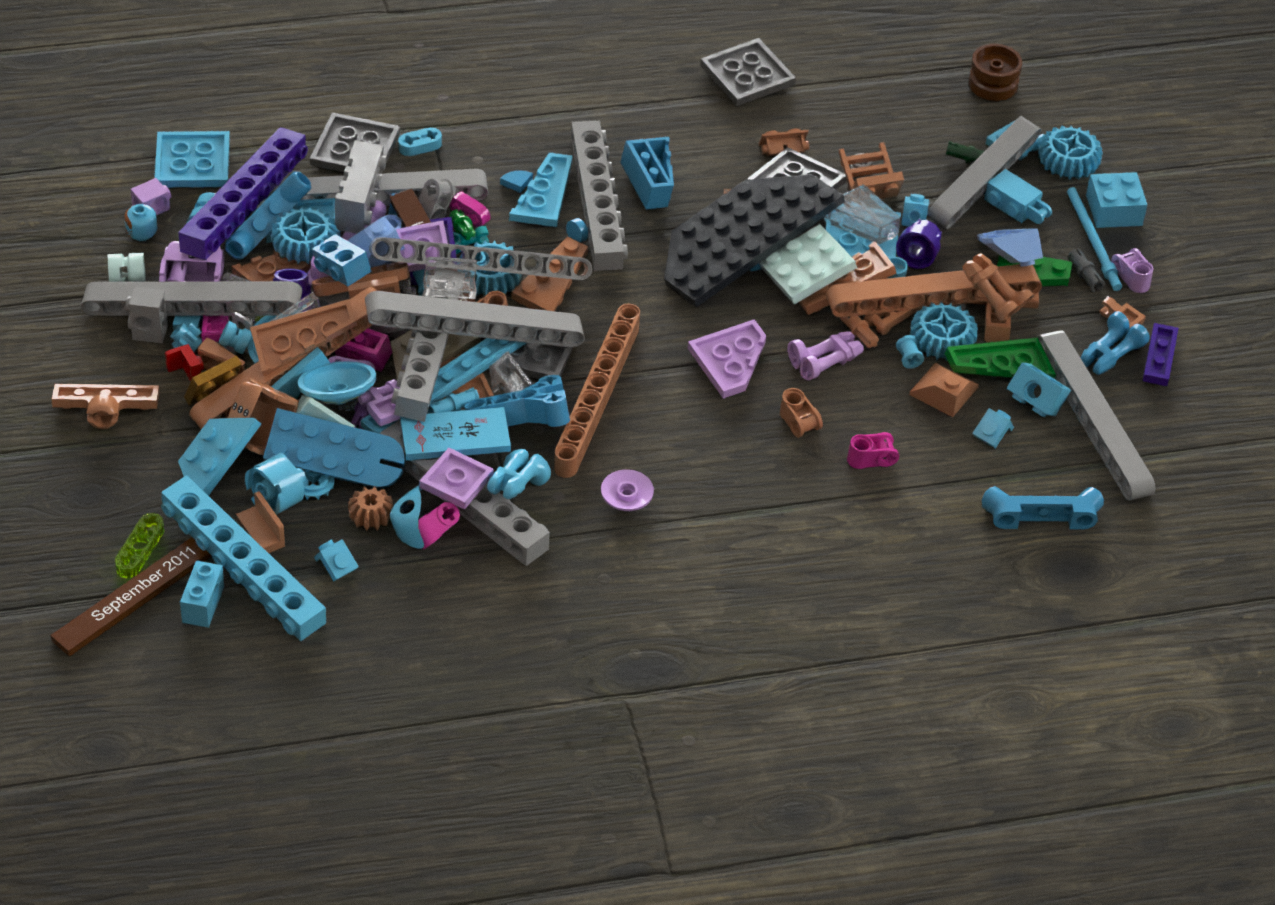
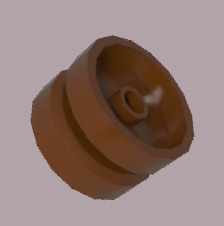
(995, 72)

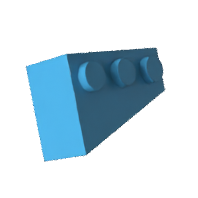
(649, 170)

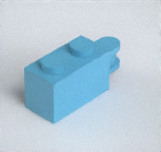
(1017, 198)

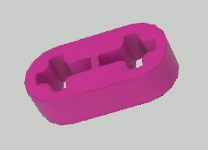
(473, 209)

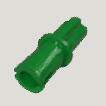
(462, 224)

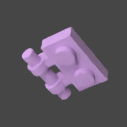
(380, 404)

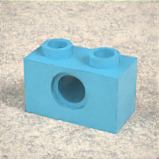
(1052, 392)
(202, 594)

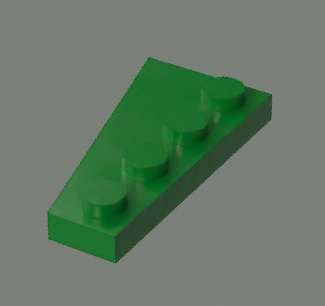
(999, 357)

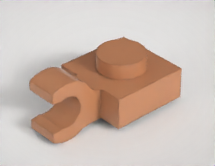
(1131, 313)

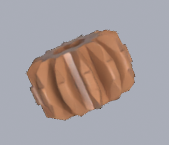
(370, 508)

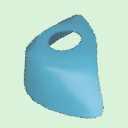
(407, 524)

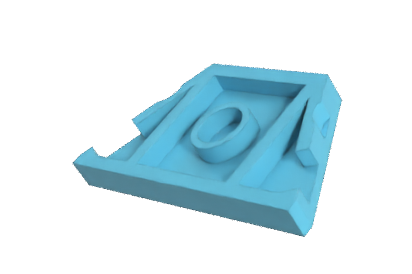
(216, 450)

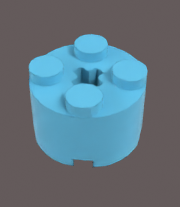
(277, 481)

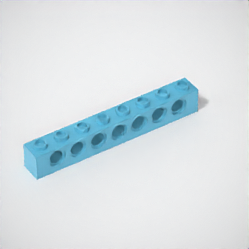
(227, 543)

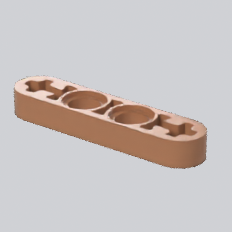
(328, 286)

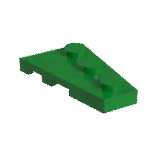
(1049, 270)

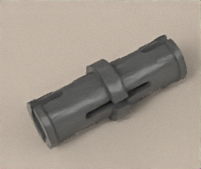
(1086, 270)

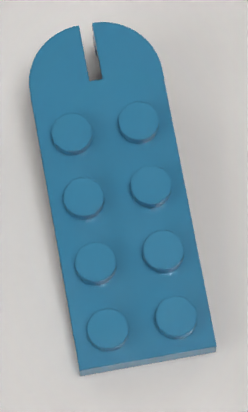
(335, 449)

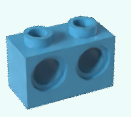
(341, 260)

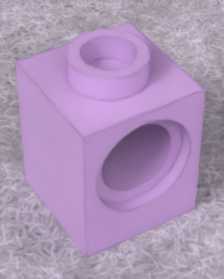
(152, 194)

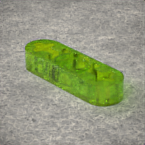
(139, 534)

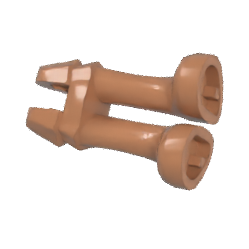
(982, 270)

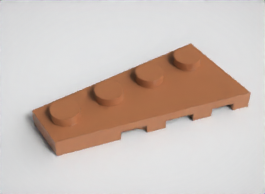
(870, 266)
(297, 334)

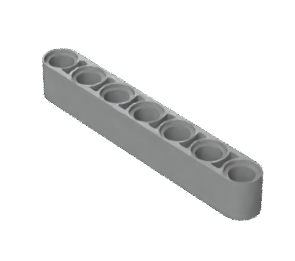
(974, 180)

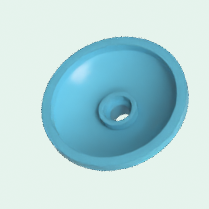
(337, 381)

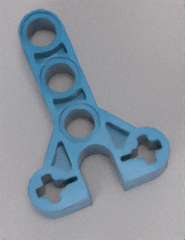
(538, 403)

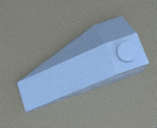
(1014, 245)

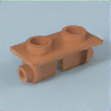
(773, 141)

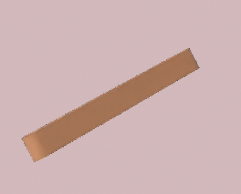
(920, 291)
(596, 391)
(220, 402)

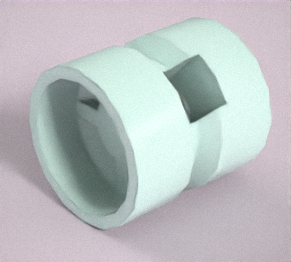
(135, 267)

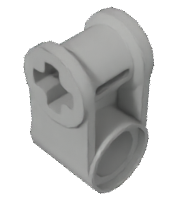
(433, 198)

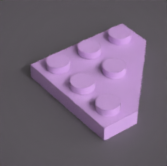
(729, 356)

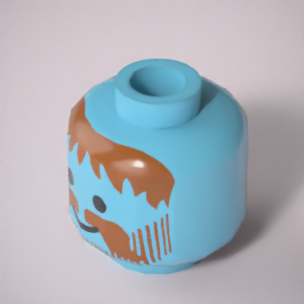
(140, 222)

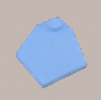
(379, 228)

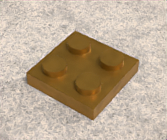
(211, 380)

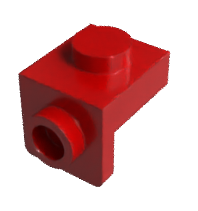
(184, 358)

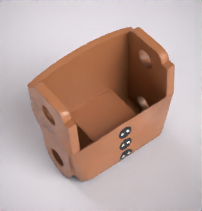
(260, 402)

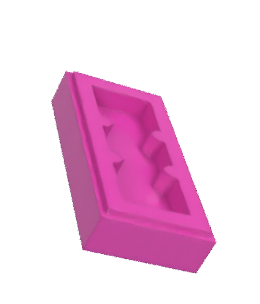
(213, 327)

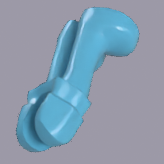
(518, 472)

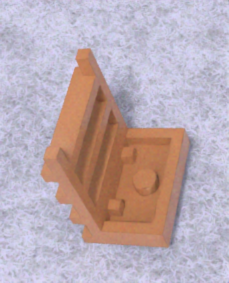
(881, 185)

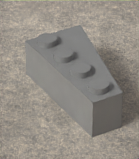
(358, 187)

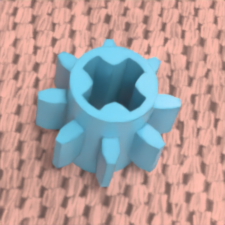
(186, 335)

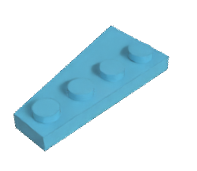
(545, 193)

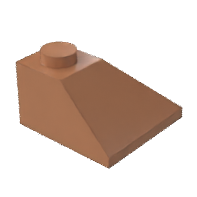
(944, 389)

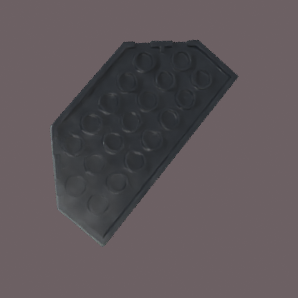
(743, 231)

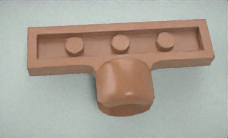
(105, 401)

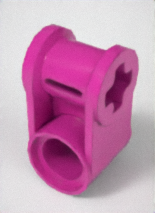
(870, 451)
(434, 525)

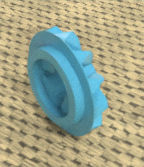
(324, 485)

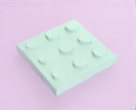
(807, 264)

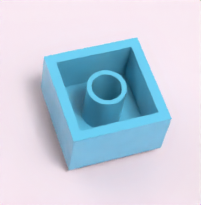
(1116, 200)

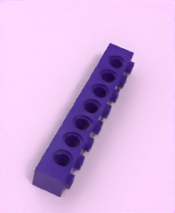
(242, 193)

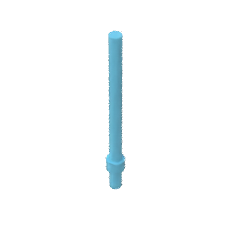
(1108, 268)

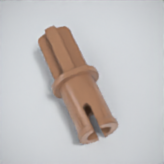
(861, 330)

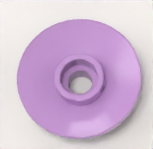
(627, 490)

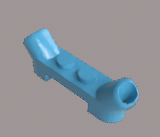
(262, 220)
(1077, 510)

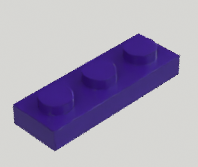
(1160, 354)

